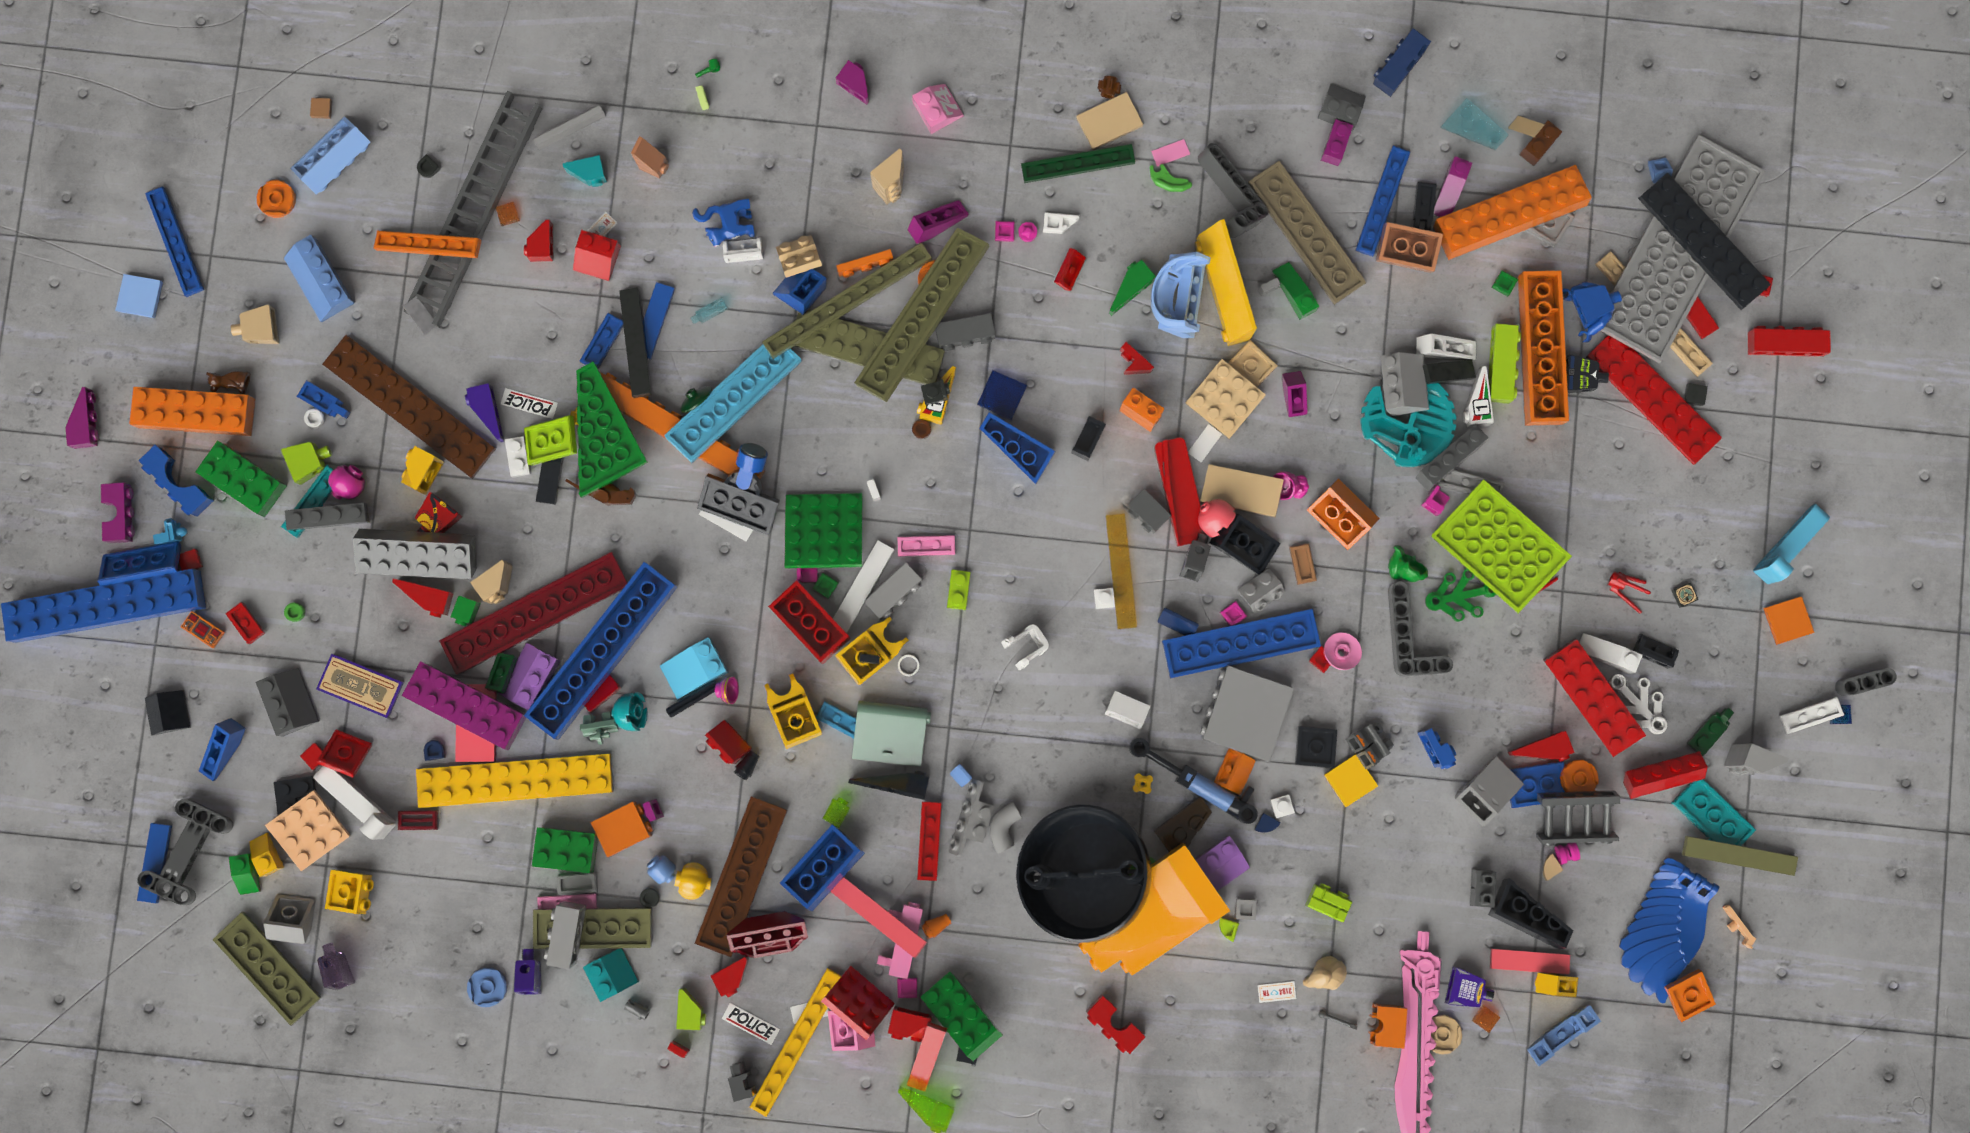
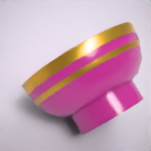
(727, 690)

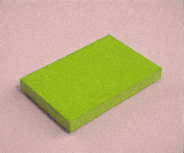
(550, 440)

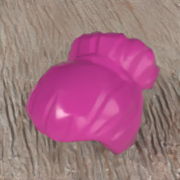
(1293, 485)

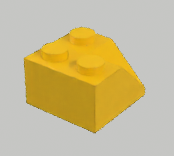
(420, 470)

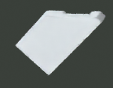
(1058, 222)

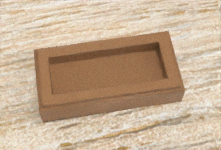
(1303, 564)

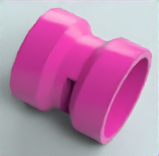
(1567, 853)

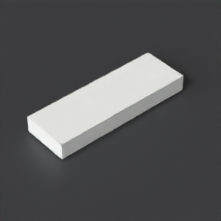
(1811, 715)

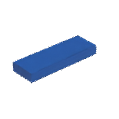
(602, 340)

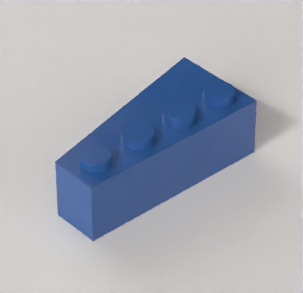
(1021, 448)

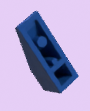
(221, 747)

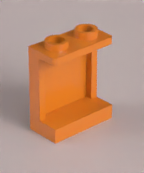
(1141, 409)
(622, 828)

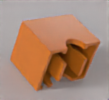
(1391, 1026)

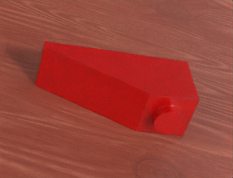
(429, 598)
(1551, 747)

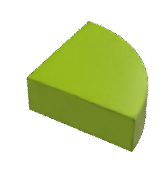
(1228, 928)

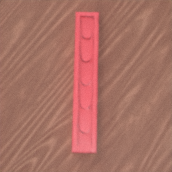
(879, 917)

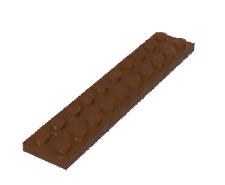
(409, 406)

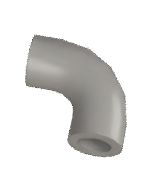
(1000, 827)

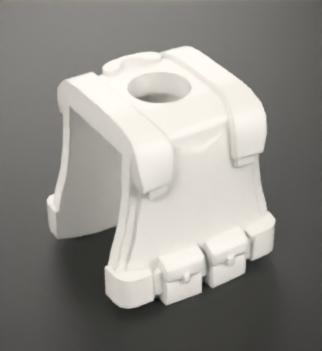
(1037, 636)

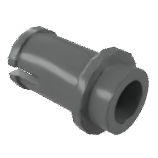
(637, 1009)

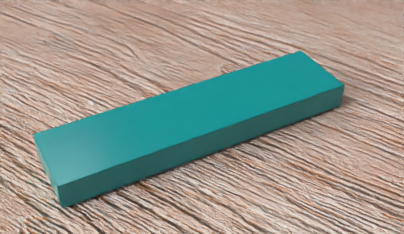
(314, 497)

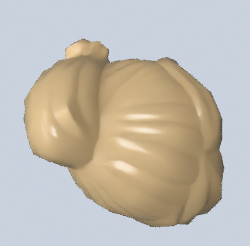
(1327, 974)

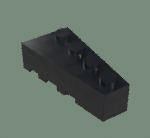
(1524, 913)

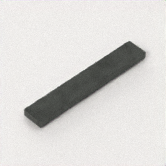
(635, 342)

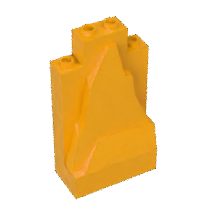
(1176, 907)

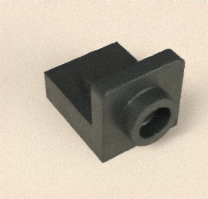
(935, 392)

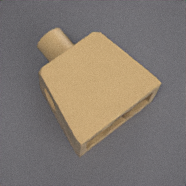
(257, 326)

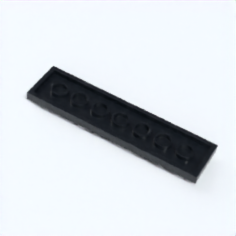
(1704, 241)

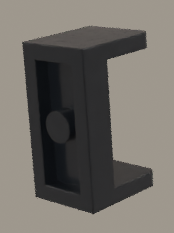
(1088, 438)

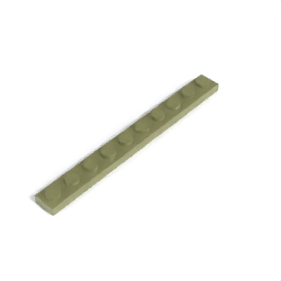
(846, 300)

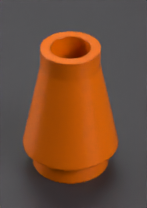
(935, 926)

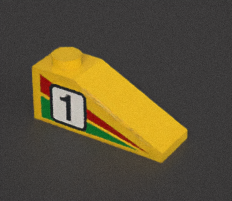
(936, 411)

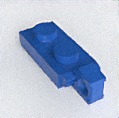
(322, 400)

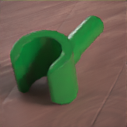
(714, 66)

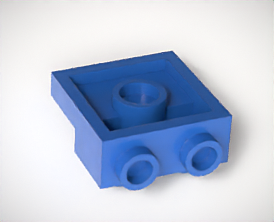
(1441, 754)

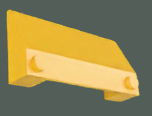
(1226, 284)

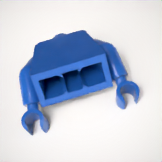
(1593, 306)

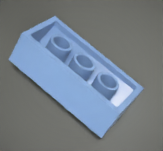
(330, 155)

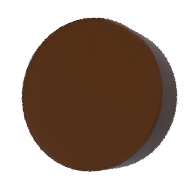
(921, 429)

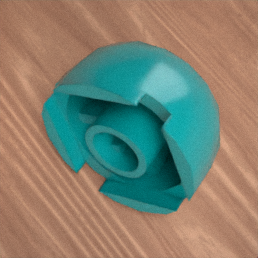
(629, 712)

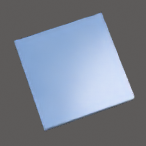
(139, 296)

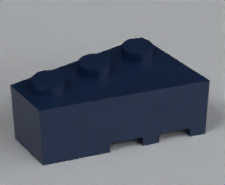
(1401, 62)

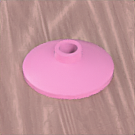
(1348, 645)

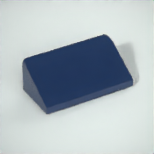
(1177, 622)

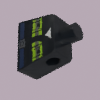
(1583, 374)

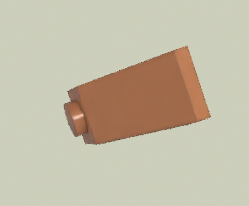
(649, 158)

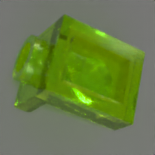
(837, 812)

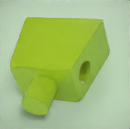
(305, 460)

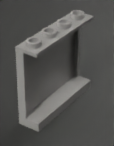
(1246, 713)

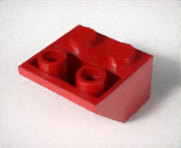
(728, 742)

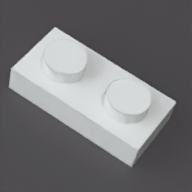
(517, 456)

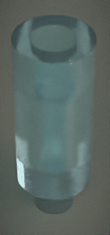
(709, 311)

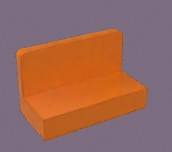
(1234, 771)

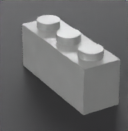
(893, 592)

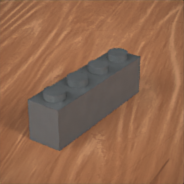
(1452, 457)
(326, 516)

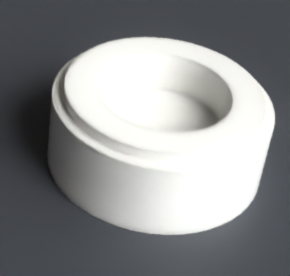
(314, 418)

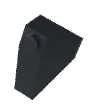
(904, 784)

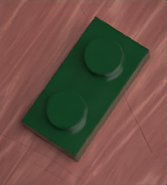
(501, 673)

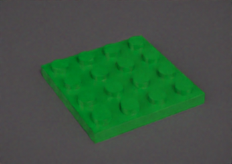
(823, 530)

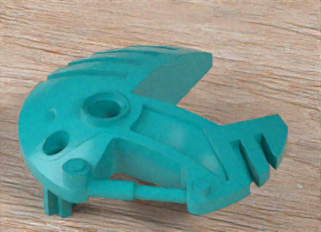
(1428, 427)

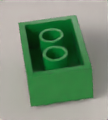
(565, 850)

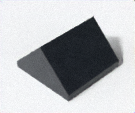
(167, 712)

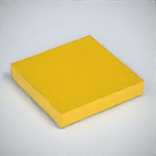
(1350, 780)

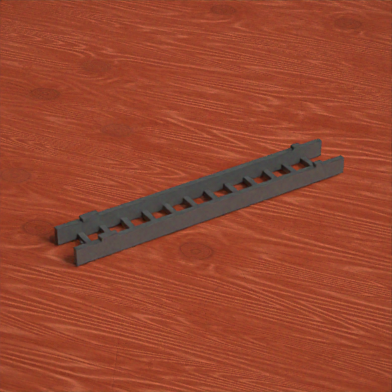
(472, 177)

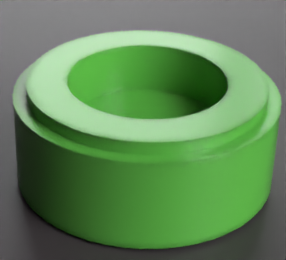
(294, 612)

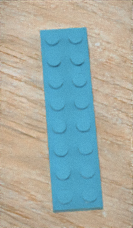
(730, 401)

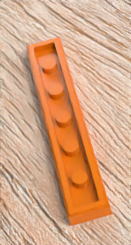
(427, 244)

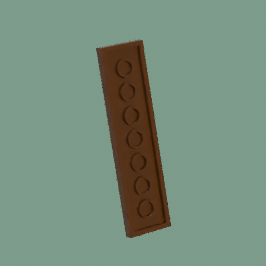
(741, 874)

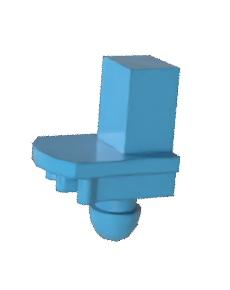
(172, 533)

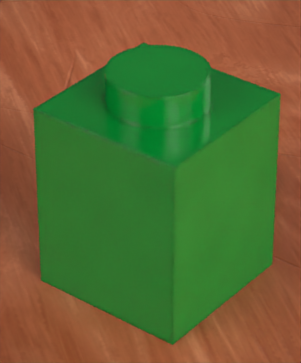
(465, 611)

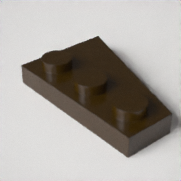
(1184, 824)

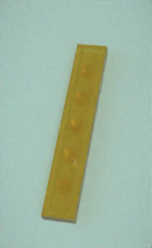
(1121, 571)

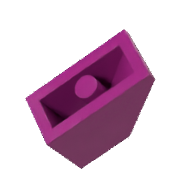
(853, 81)
(1295, 393)

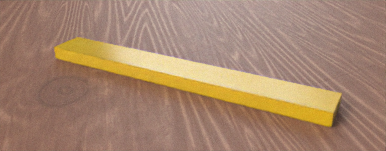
(794, 1045)

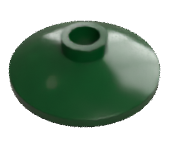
(695, 398)

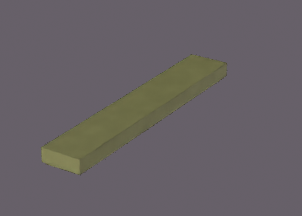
(1739, 855)

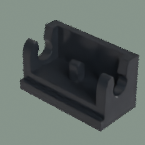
(1656, 651)

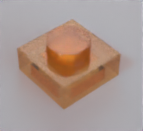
(507, 214)
(1485, 1019)

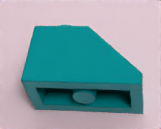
(587, 170)

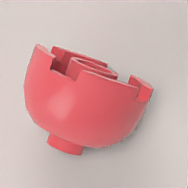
(1215, 516)

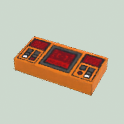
(202, 629)

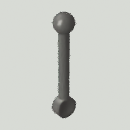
(1322, 1014)

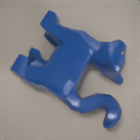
(729, 216)

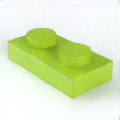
(958, 590)

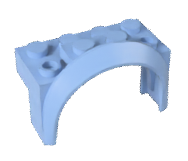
(1190, 274)

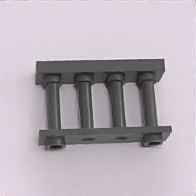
(1569, 800)

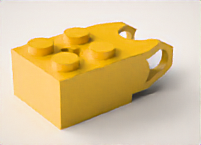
(871, 643)
(790, 707)

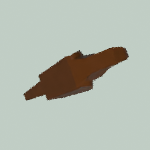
(611, 494)

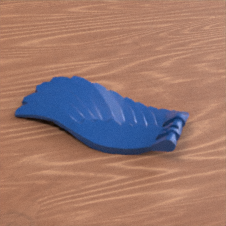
(1667, 928)

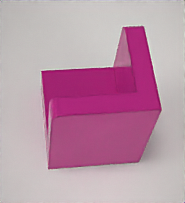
(1435, 501)
(807, 575)

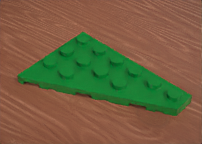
(604, 438)

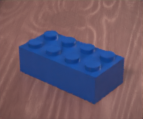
(822, 868)

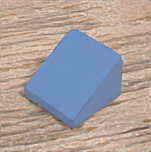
(1659, 168)
(960, 775)

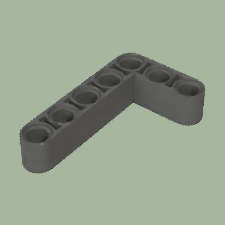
(1235, 188)
(1407, 639)

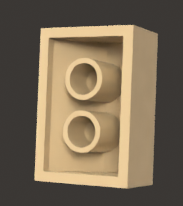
(888, 177)

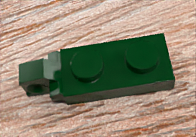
(1710, 731)

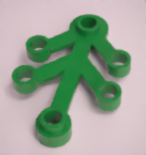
(1457, 597)

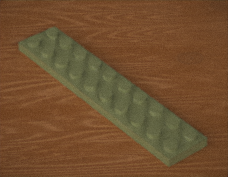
(921, 314)

